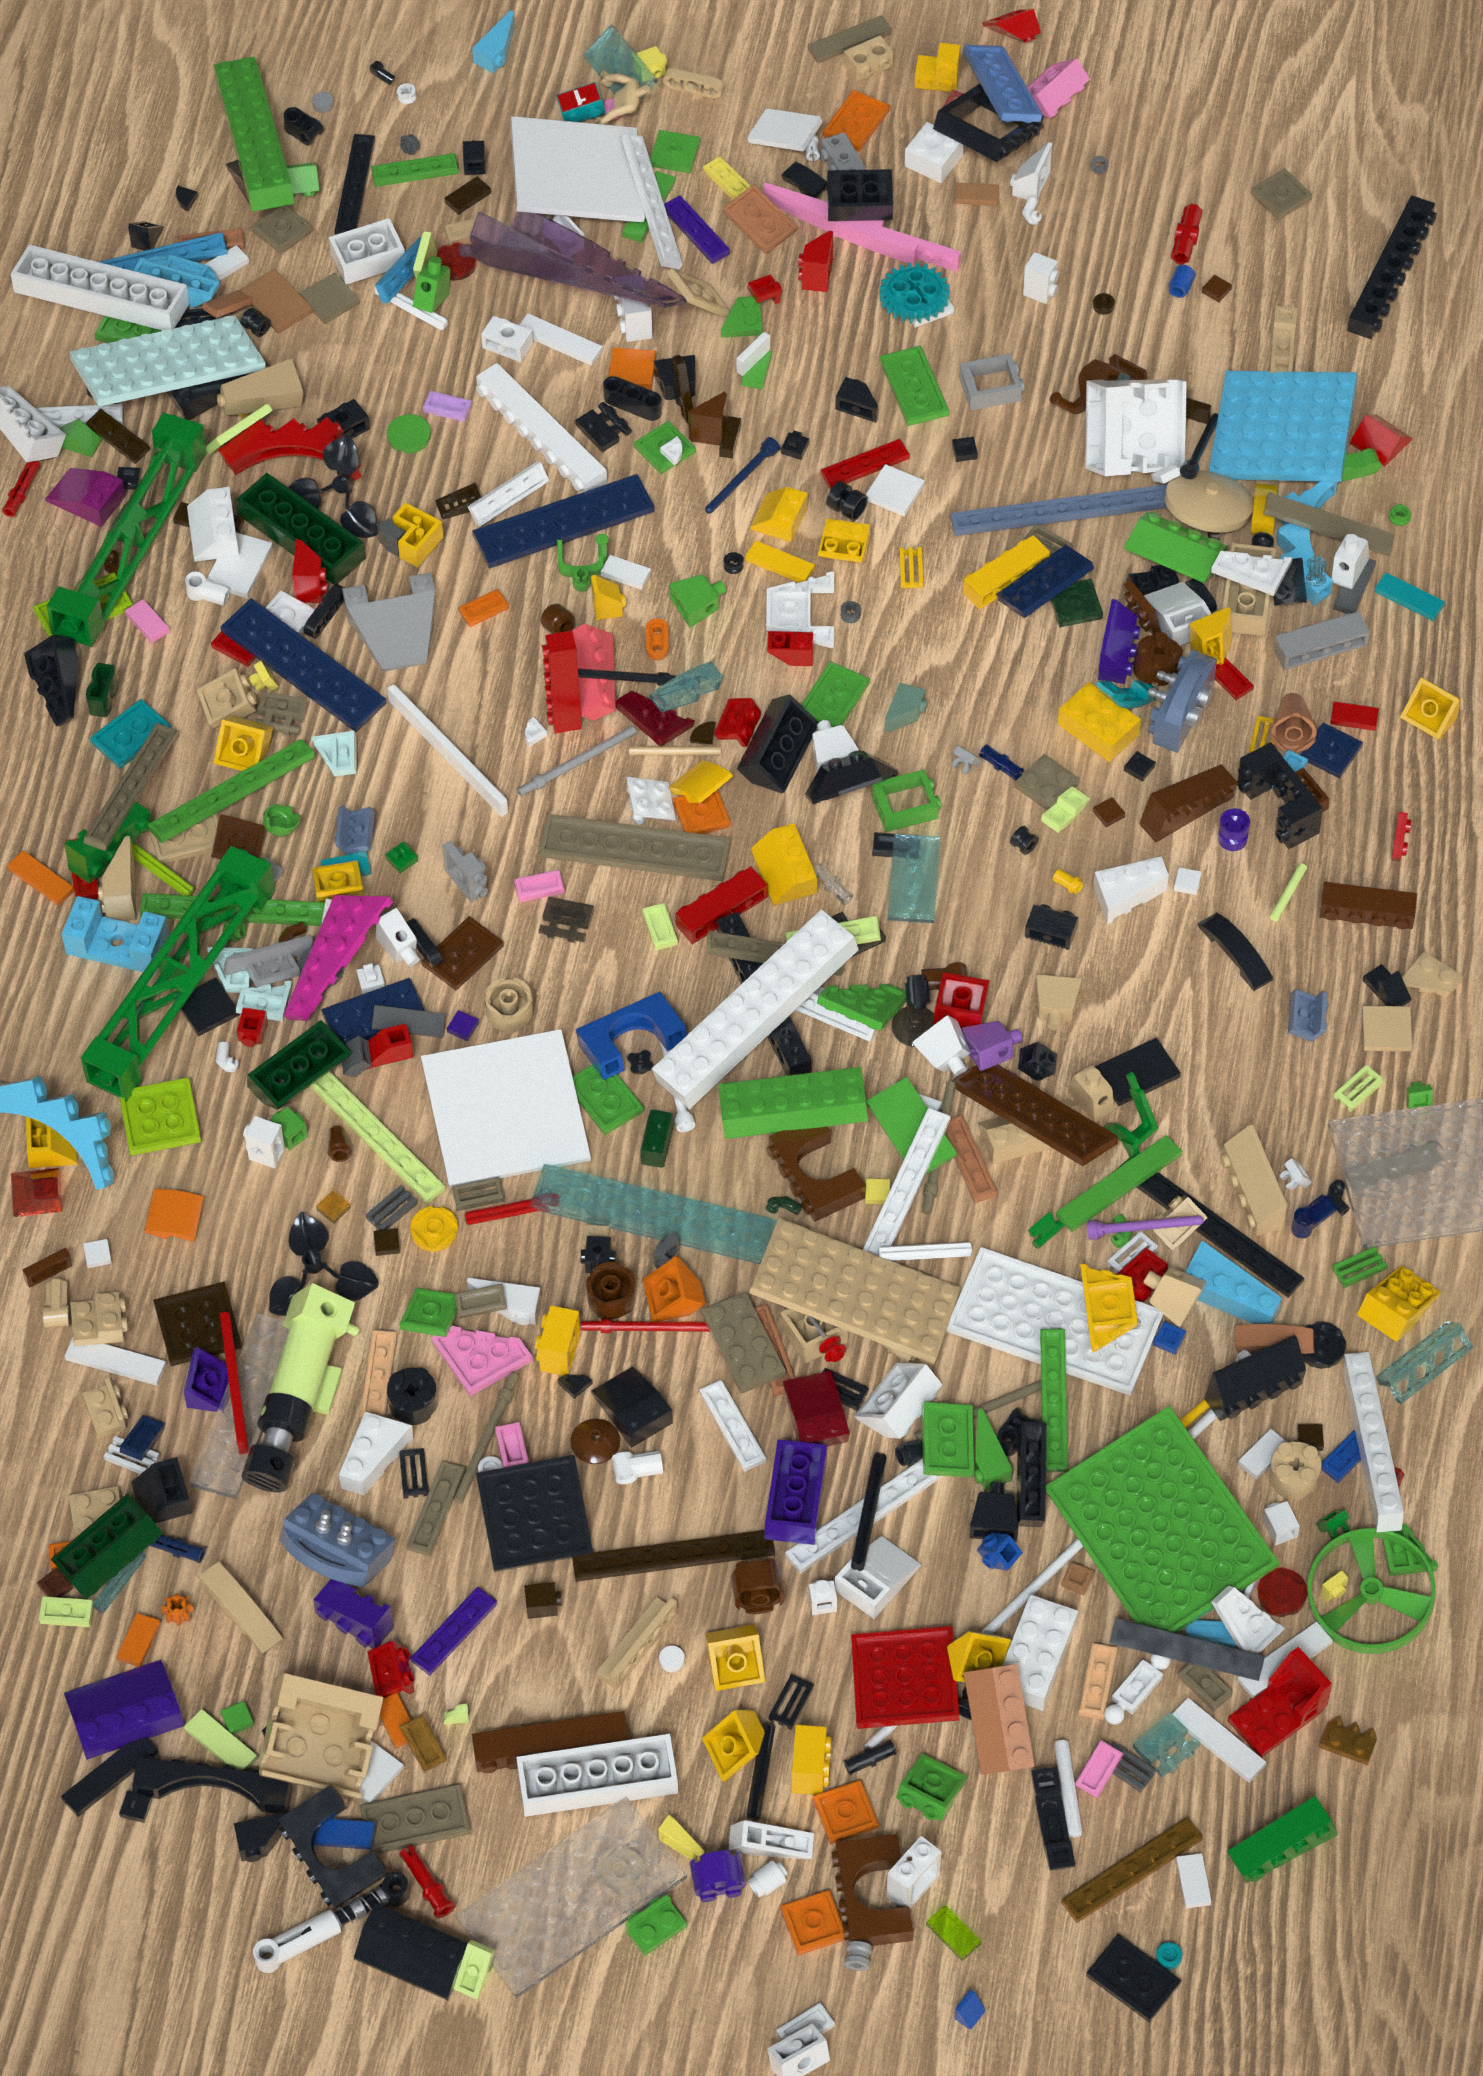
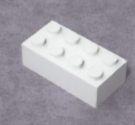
(1040, 1647)

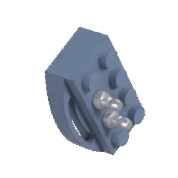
(1184, 701)
(335, 1542)

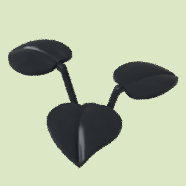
(341, 456)
(306, 1240)

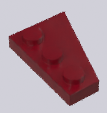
(648, 718)

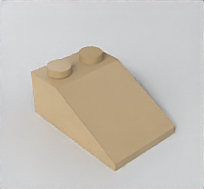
(118, 885)

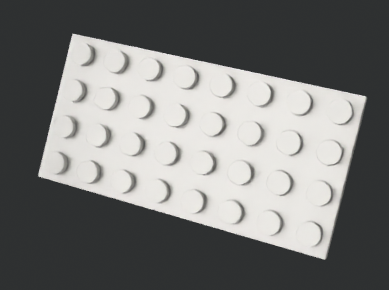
(1012, 1300)

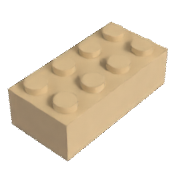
(1247, 604)

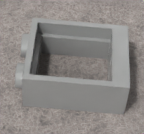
(994, 396)

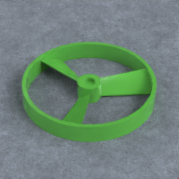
(1372, 1591)

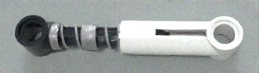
(327, 1924)

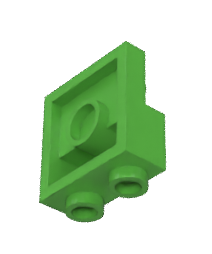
(931, 1787)

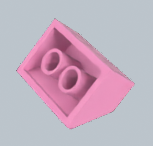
(1057, 86)

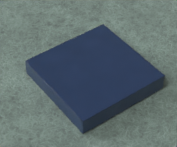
(1332, 750)

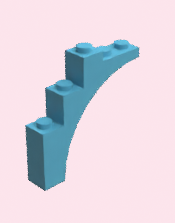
(1296, 539)
(61, 1114)

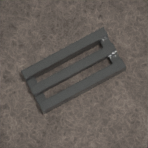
(383, 1205)
(1137, 1763)

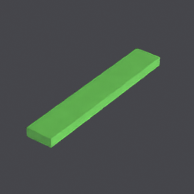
(1118, 1183)
(1054, 1398)

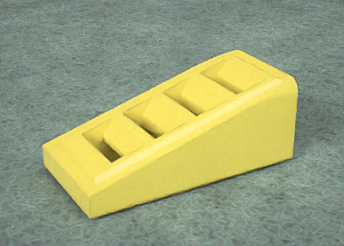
(677, 1838)

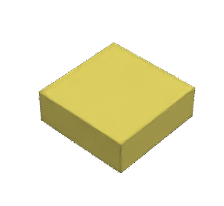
(877, 1191)

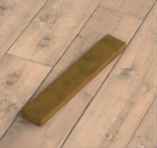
(1132, 1870)

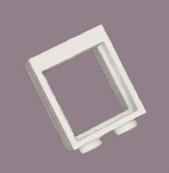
(911, 1879)

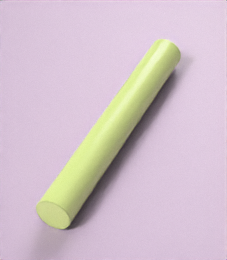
(1288, 892)

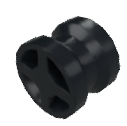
(1024, 840)

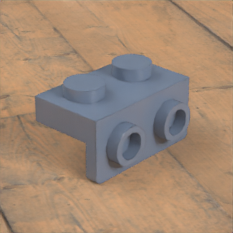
(354, 830)
(1307, 1015)

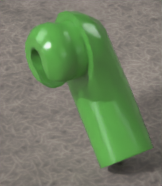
(1121, 1238)

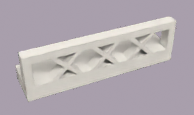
(833, 1018)

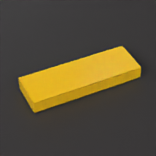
(779, 562)

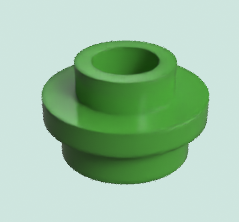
(1400, 510)

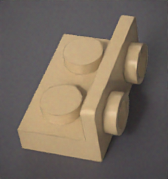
(1179, 1207)
(104, 1409)

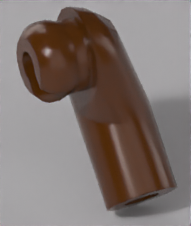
(112, 563)
(292, 931)

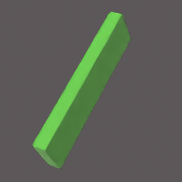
(414, 170)
(638, 230)

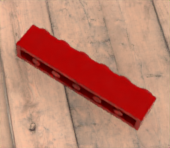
(561, 682)

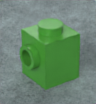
(292, 1125)

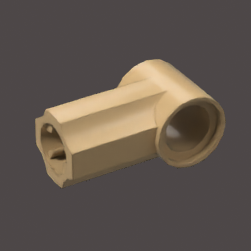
(57, 1310)

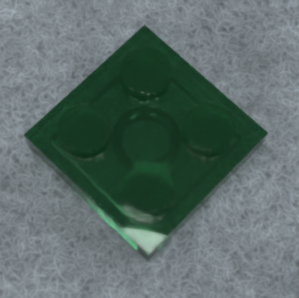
(1077, 604)

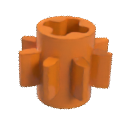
(177, 1609)

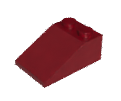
(816, 1409)

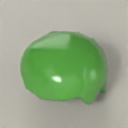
(280, 820)

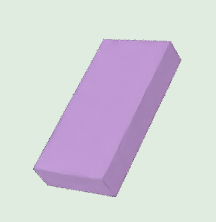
(447, 406)

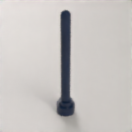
(768, 448)

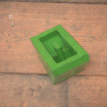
(80, 438)

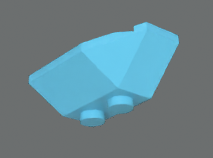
(198, 277)

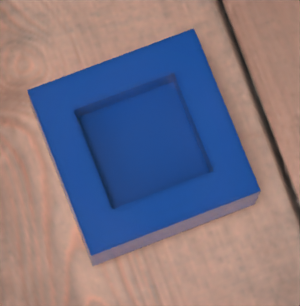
(1169, 1338)

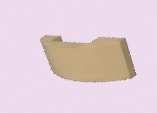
(1283, 339)

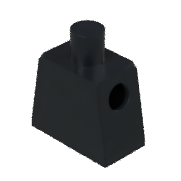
(666, 380)
(994, 1513)

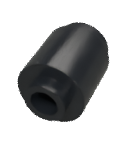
(917, 992)

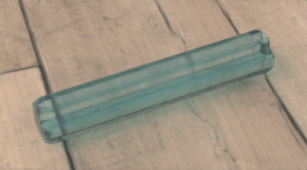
(116, 1584)

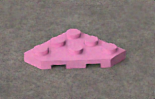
(480, 1357)

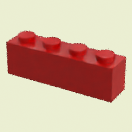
(728, 897)

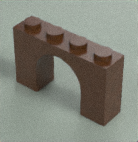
(818, 1197)
(854, 1861)

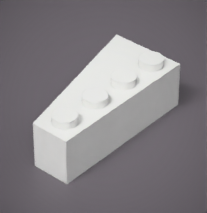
(27, 428)

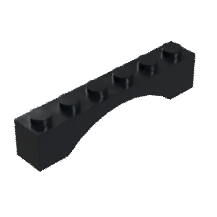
(162, 1777)

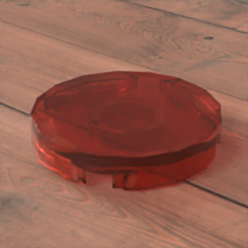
(459, 266)
(1282, 1592)

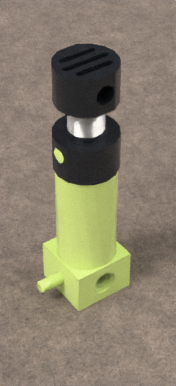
(313, 1323)

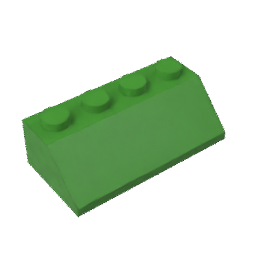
(1174, 546)

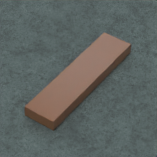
(970, 1161)
(767, 1321)

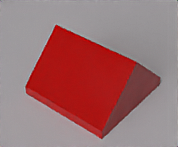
(1381, 436)

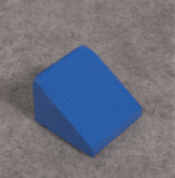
(969, 2010)

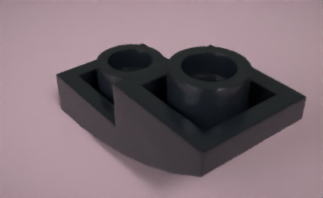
(805, 179)
(1154, 580)

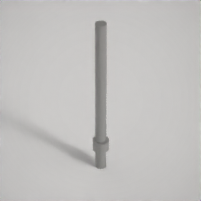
(539, 781)

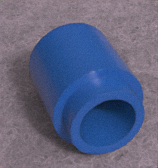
(1181, 281)

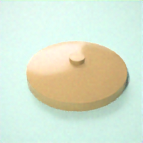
(1209, 502)

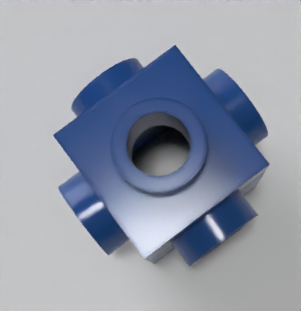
(999, 1551)

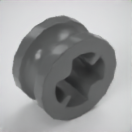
(850, 618)

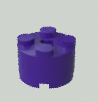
(718, 1875)

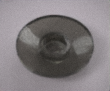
(907, 1031)

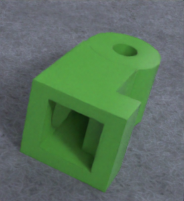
(1360, 464)

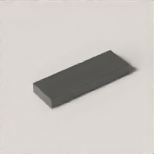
(1349, 599)
(417, 1022)

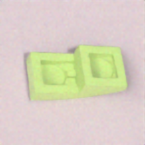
(1065, 810)

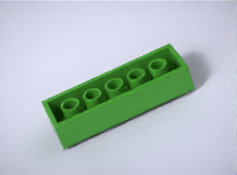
(793, 1102)

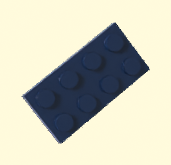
(1045, 581)
(355, 1015)

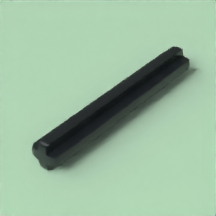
(760, 1774)

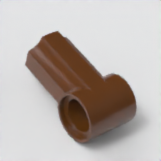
(934, 975)

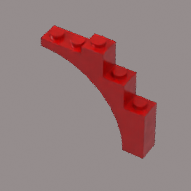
(292, 439)

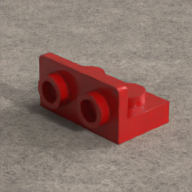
(738, 720)
(1138, 1271)
(391, 1669)

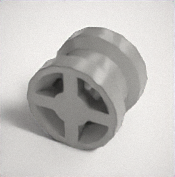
(858, 1955)

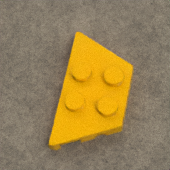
(1108, 1305)

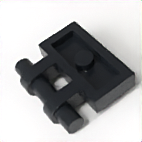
(598, 431)

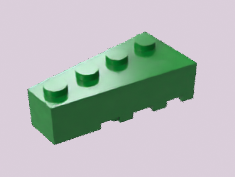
(90, 861)
(1283, 1840)

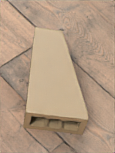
(273, 385)

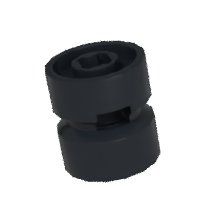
(845, 500)

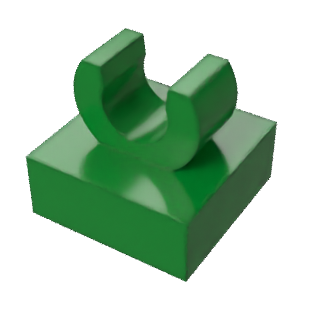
(401, 857)
(1333, 1521)

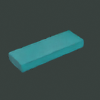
(1409, 596)

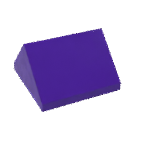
(205, 1381)

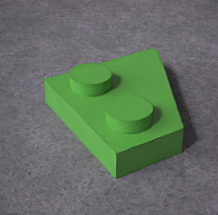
(743, 319)
(1402, 1561)

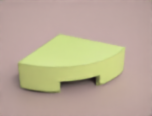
(459, 1715)

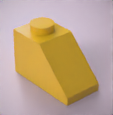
(606, 598)

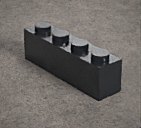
(1031, 1474)

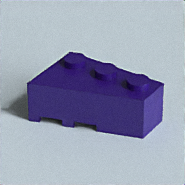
(354, 1614)

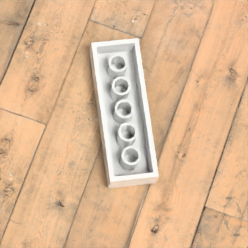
(597, 1775)

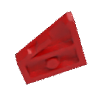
(1399, 846)

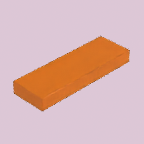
(40, 878)

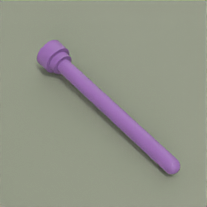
(1098, 1229)

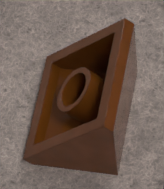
(708, 420)

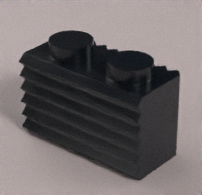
(1051, 926)

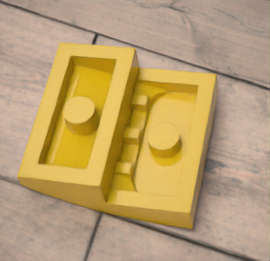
(700, 781)

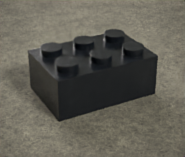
(860, 195)

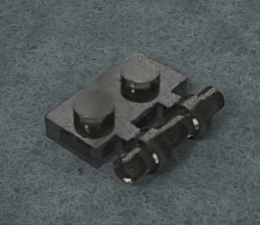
(567, 913)

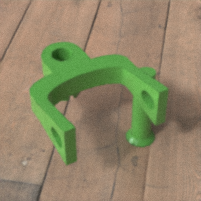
(584, 572)

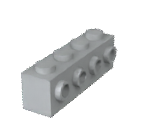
(840, 153)

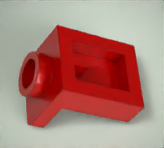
(765, 289)

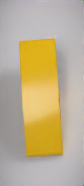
(1260, 521)

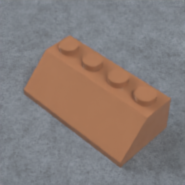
(999, 1719)

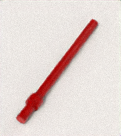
(607, 1326)

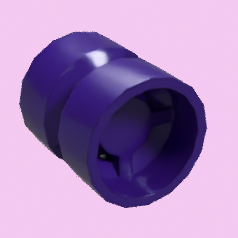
(1233, 829)

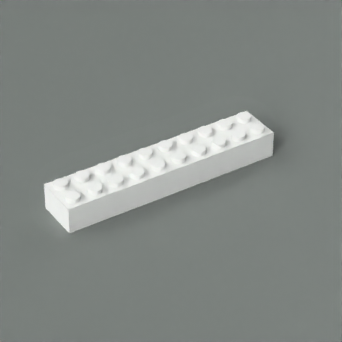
(755, 1009)

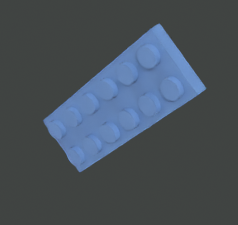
(1002, 83)

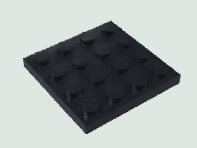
(534, 1513)

